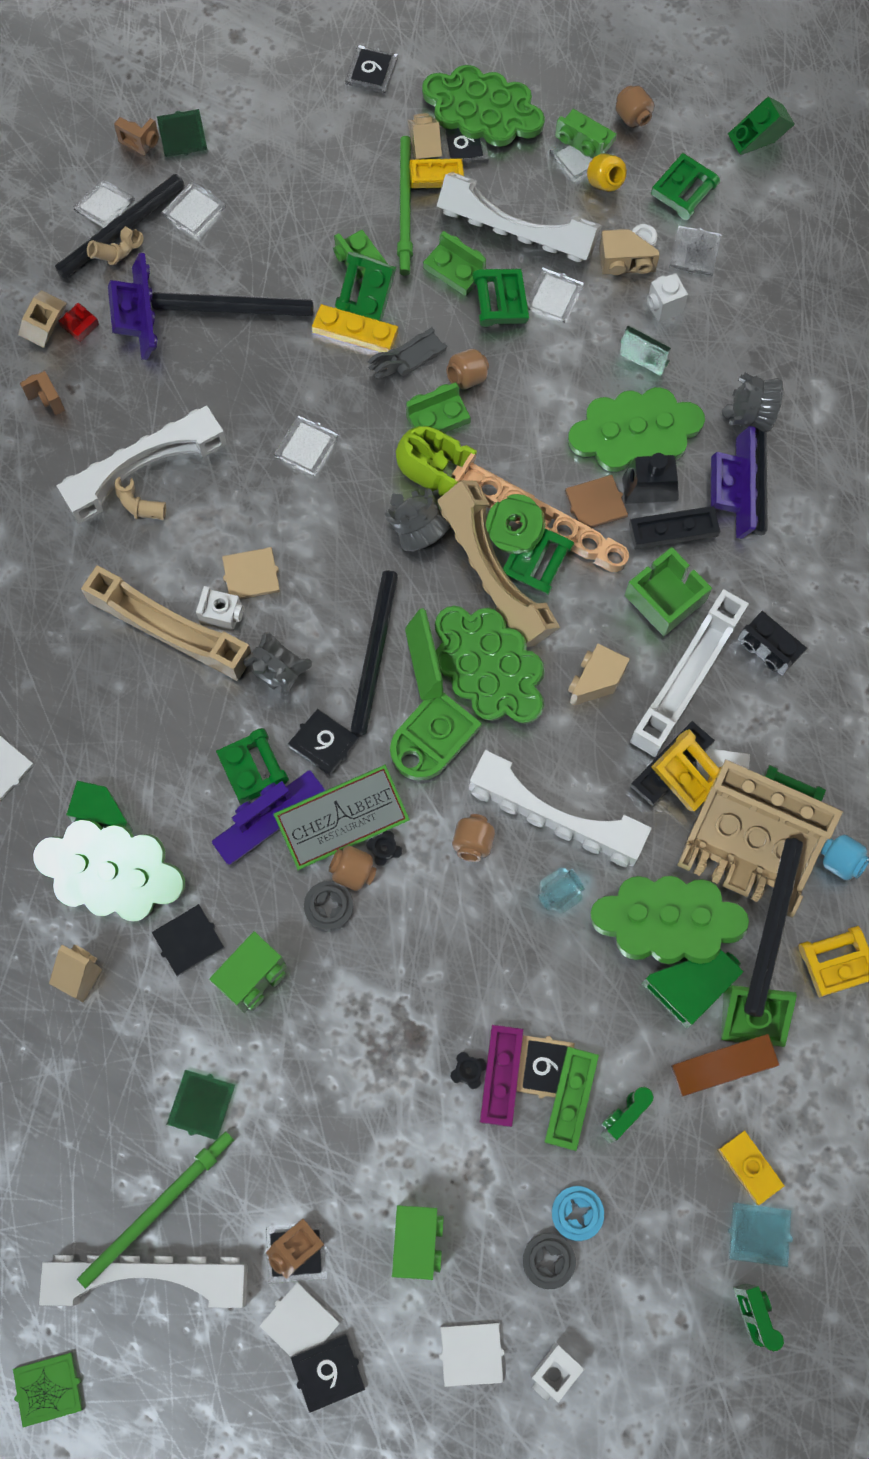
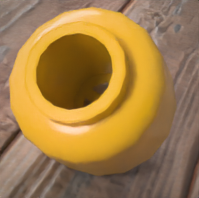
(606, 172)

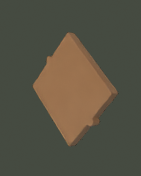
(596, 502)

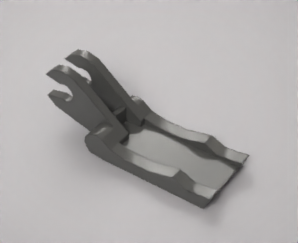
(408, 356)

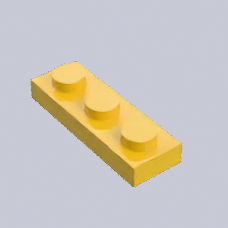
(354, 329)

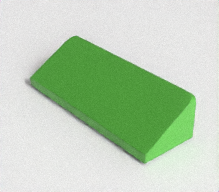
(424, 656)

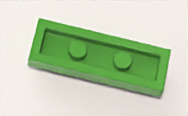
(571, 1099)

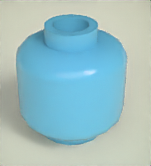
(845, 857)

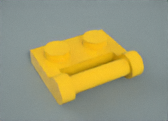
(681, 774)
(839, 972)

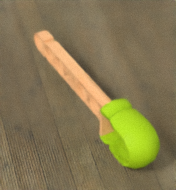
(426, 453)

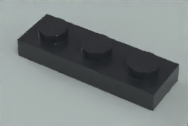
(674, 527)
(650, 785)

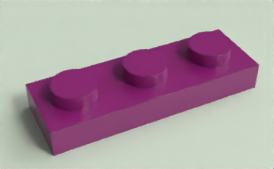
(501, 1076)

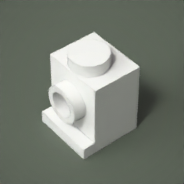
(221, 618)
(569, 1372)

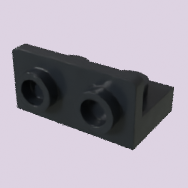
(771, 643)

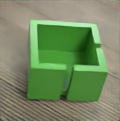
(665, 598)
(249, 973)
(415, 1242)

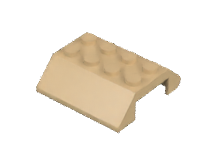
(746, 831)

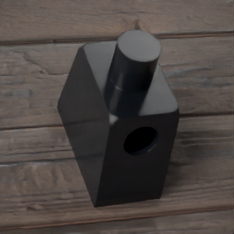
(651, 479)

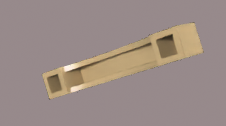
(465, 510)
(206, 645)

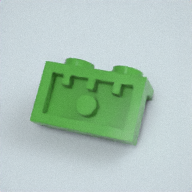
(584, 134)
(359, 244)
(454, 263)
(438, 409)

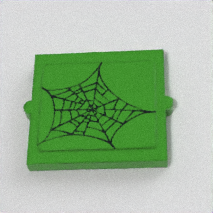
(47, 1389)

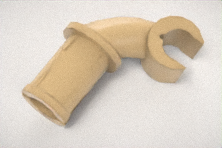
(115, 252)
(136, 506)

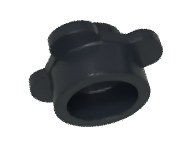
(385, 839)
(460, 1075)

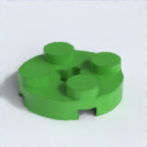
(508, 510)

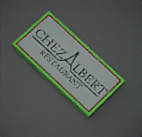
(341, 816)

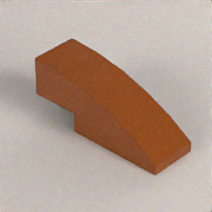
(725, 1065)

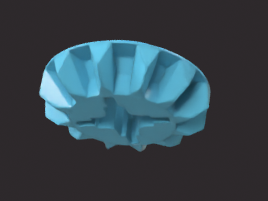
(592, 1219)

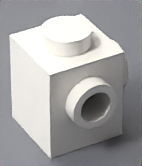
(667, 297)

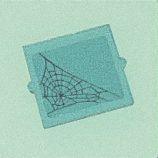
(760, 1234)

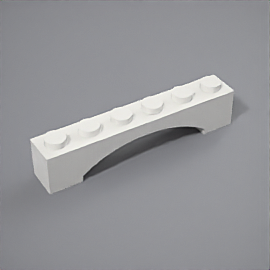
(463, 198)
(192, 434)
(689, 673)
(618, 838)
(220, 1282)

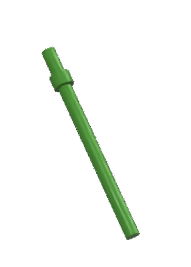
(405, 246)
(204, 1161)

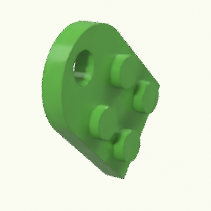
(434, 735)

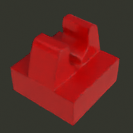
(79, 322)

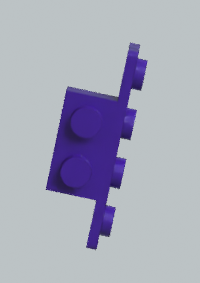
(132, 309)
(735, 482)
(256, 820)

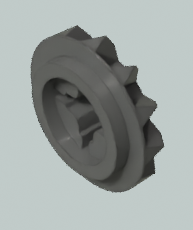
(318, 895)
(563, 1267)

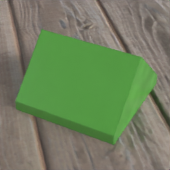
(776, 1020)

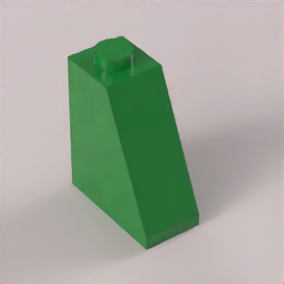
(693, 987)

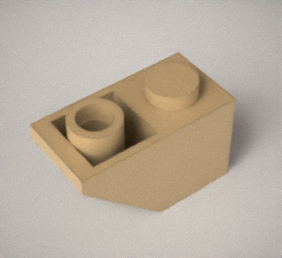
(425, 136)
(626, 253)
(41, 318)
(600, 677)
(74, 972)

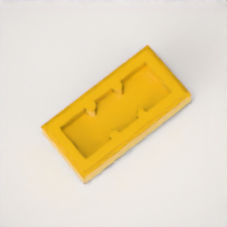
(431, 172)
(751, 1168)

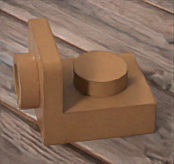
(135, 137)
(40, 386)
(293, 1249)

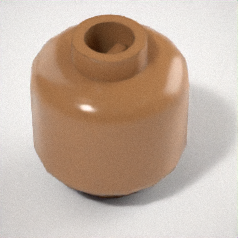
(634, 106)
(467, 368)
(473, 838)
(352, 868)

